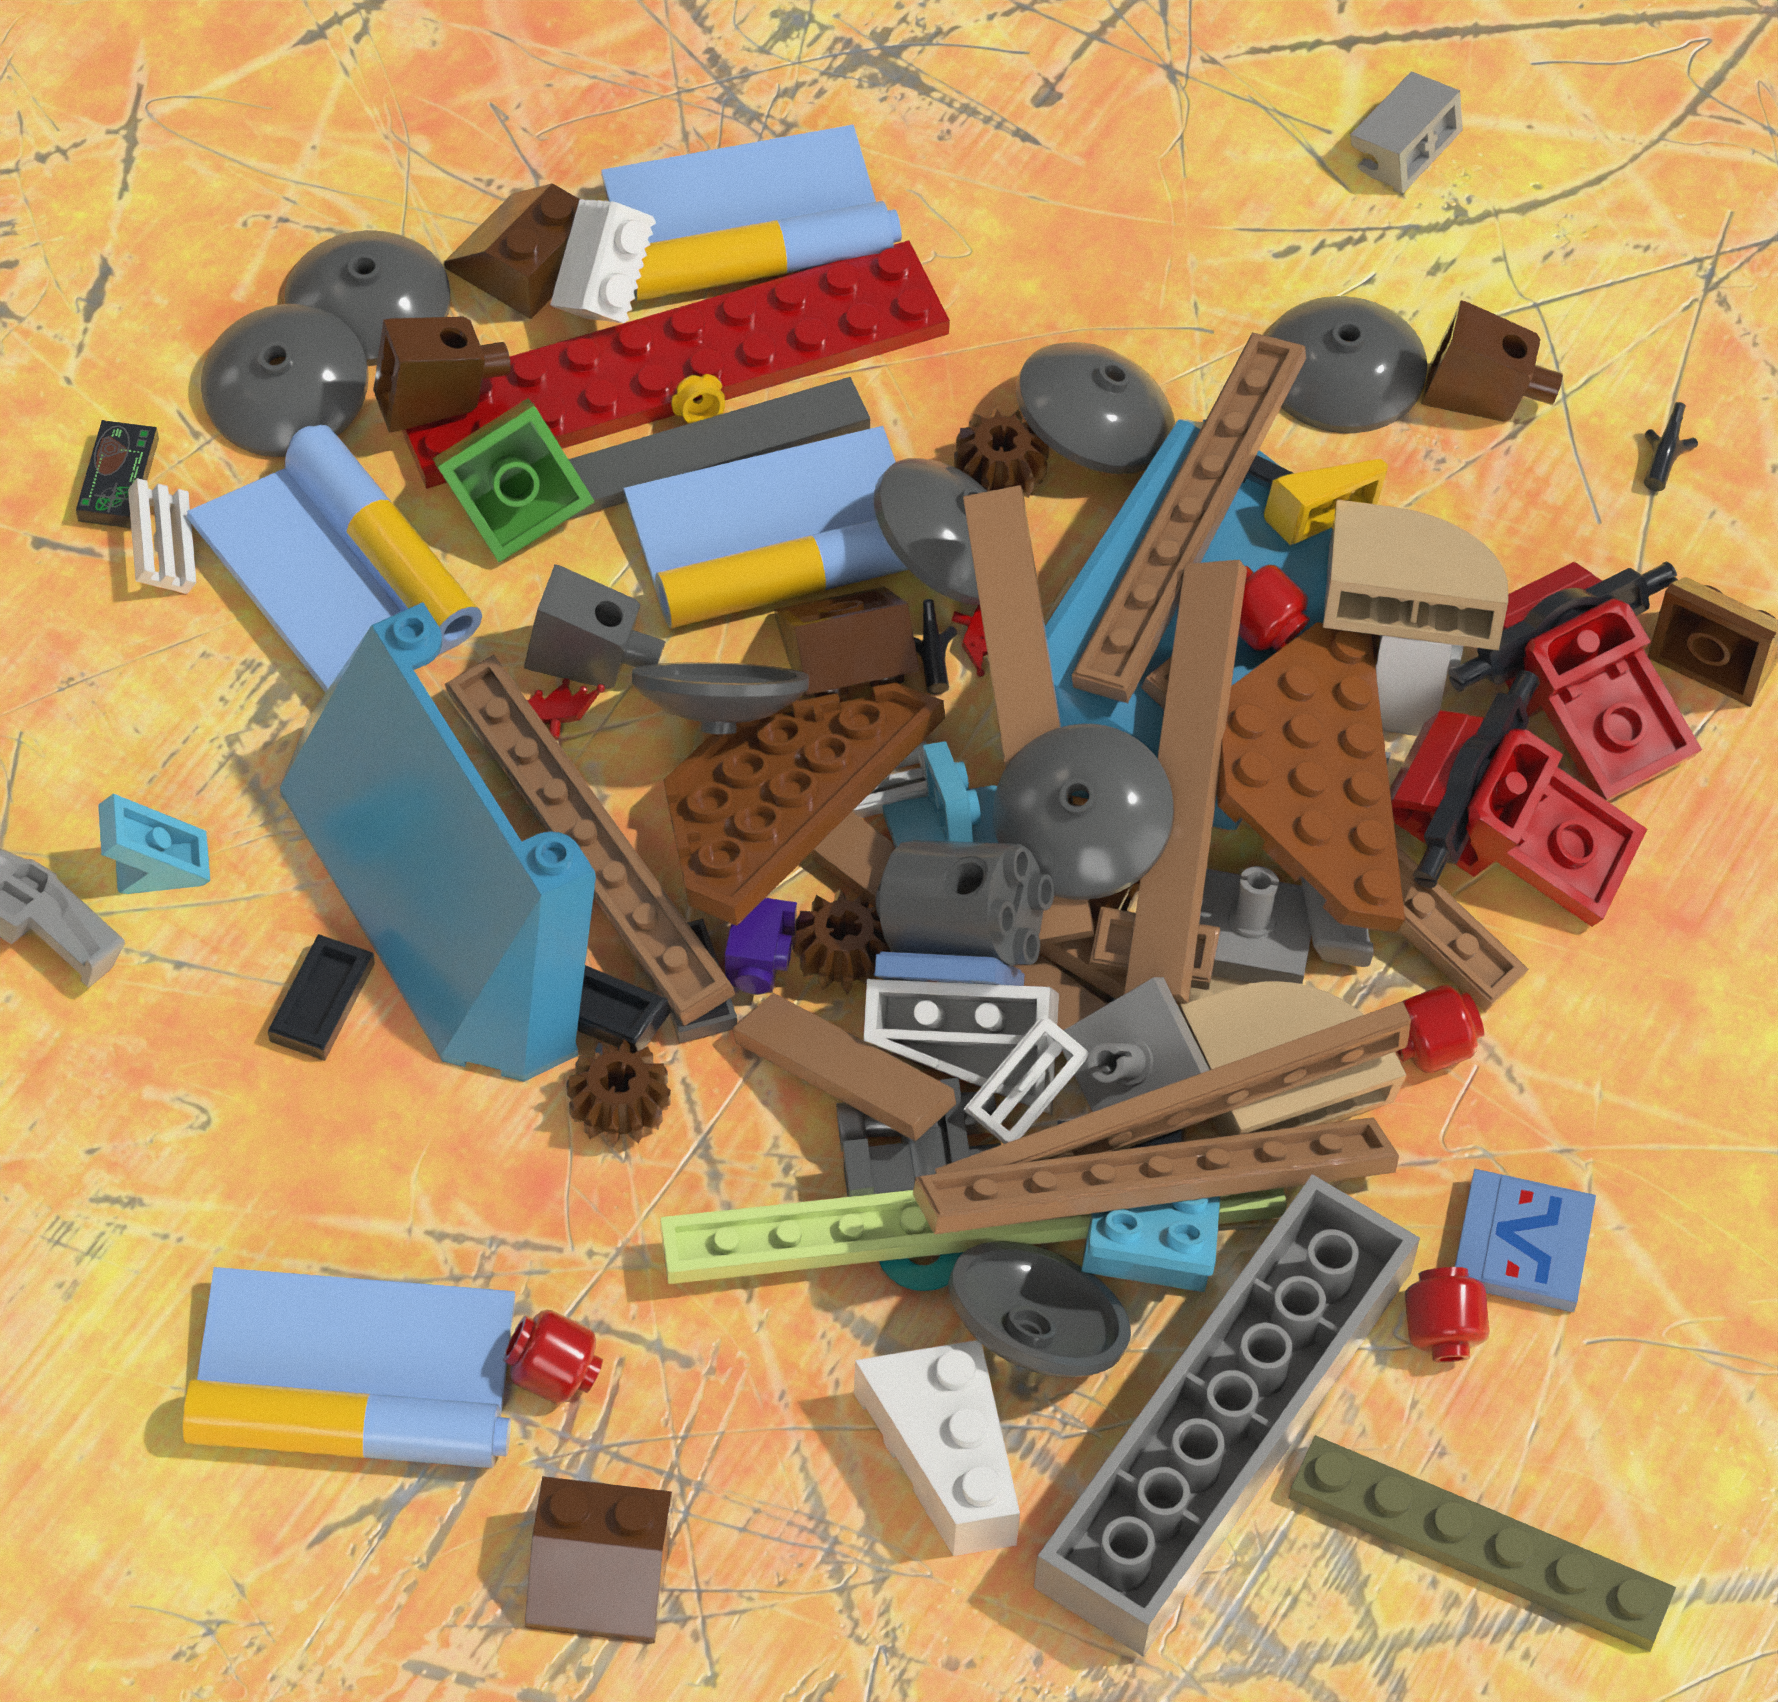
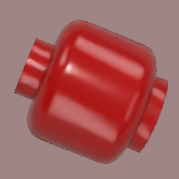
(1271, 609)
(1442, 1029)
(1447, 1313)
(553, 1356)

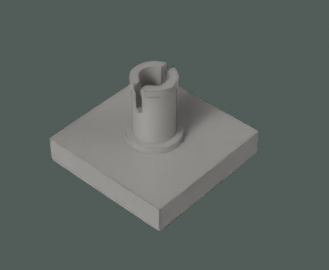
(1260, 925)
(1135, 1046)

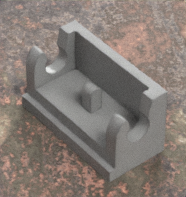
(1408, 130)

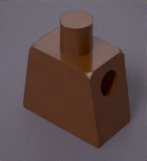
(1487, 367)
(432, 369)

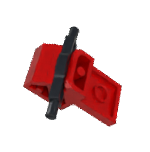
(1591, 673)
(1495, 794)

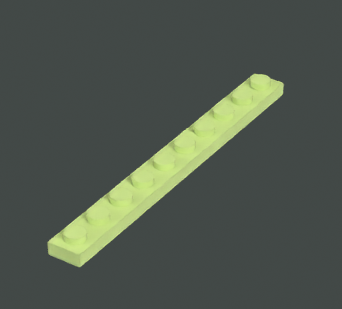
(863, 1232)

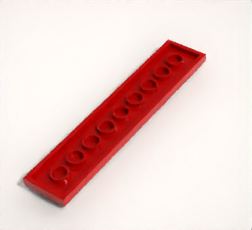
(740, 337)

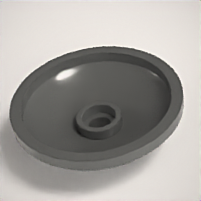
(398, 282)
(1355, 382)
(267, 404)
(1094, 406)
(926, 523)
(719, 691)
(1108, 839)
(1038, 1309)

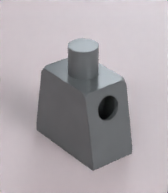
(587, 632)

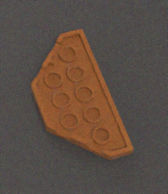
(1313, 773)
(777, 787)

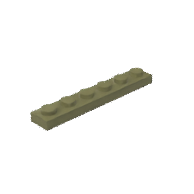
(1482, 1543)

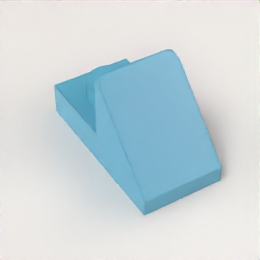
(151, 847)

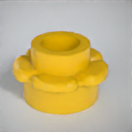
(708, 406)

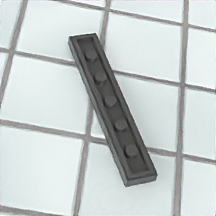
(725, 438)

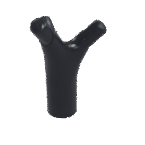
(1666, 449)
(933, 650)

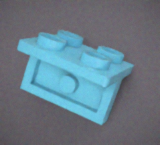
(950, 808)
(1155, 1243)

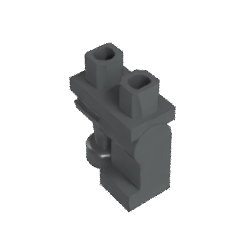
(896, 1165)

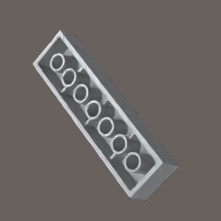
(1225, 1415)

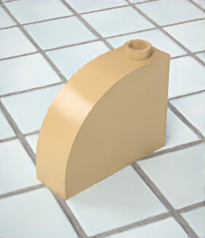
(1412, 578)
(1273, 1013)

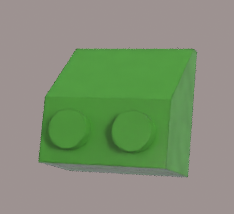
(513, 480)

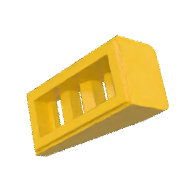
(1306, 500)

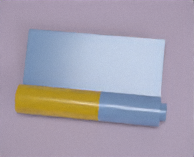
(753, 210)
(764, 527)
(329, 555)
(352, 1368)

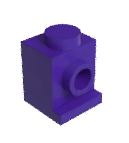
(761, 946)

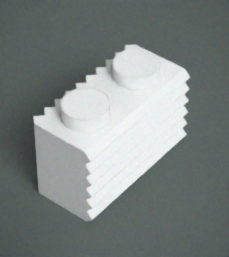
(602, 261)

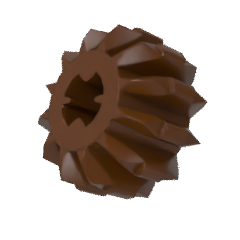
(1001, 452)
(839, 940)
(602, 1109)

